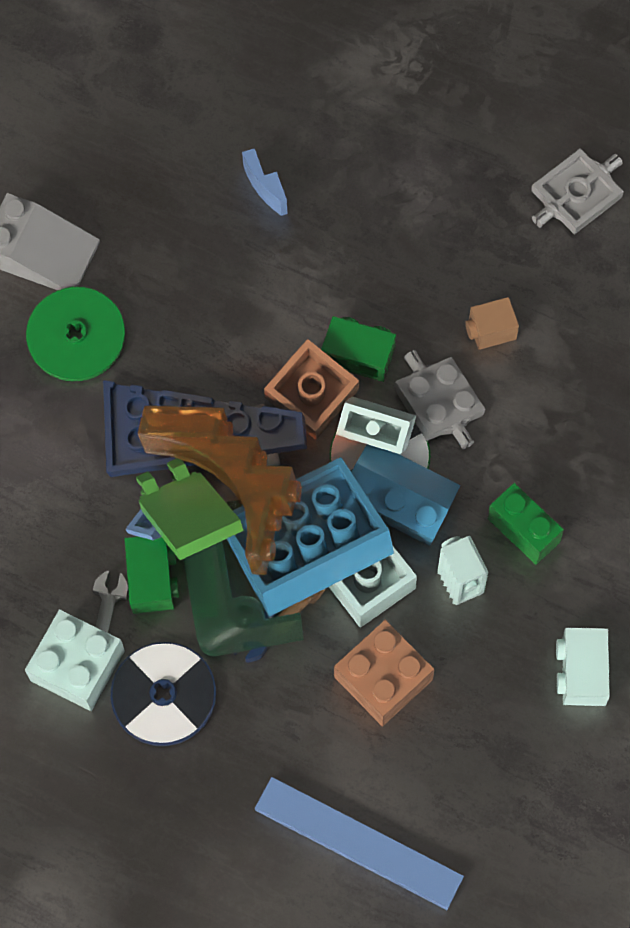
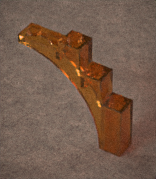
(208, 441)

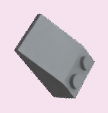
(43, 245)

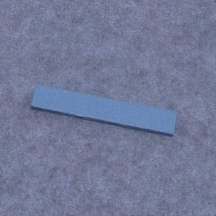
(359, 843)

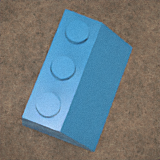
(405, 492)

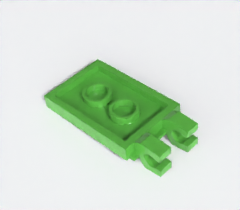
(187, 511)

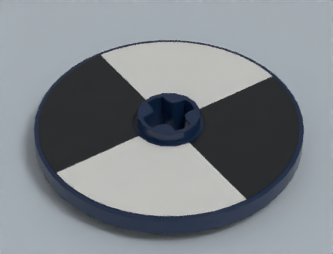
(161, 720)

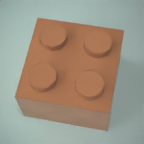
(312, 385)
(383, 673)

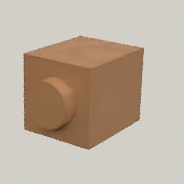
(492, 323)

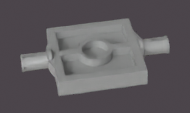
(577, 191)
(439, 399)

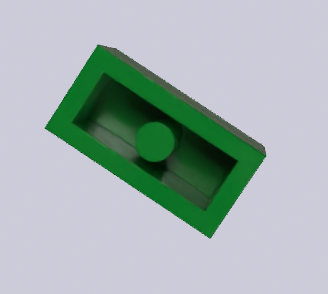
(360, 347)
(525, 523)
(150, 575)

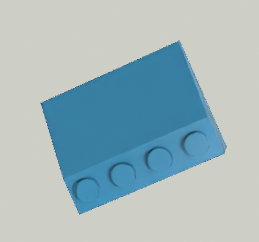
(323, 541)

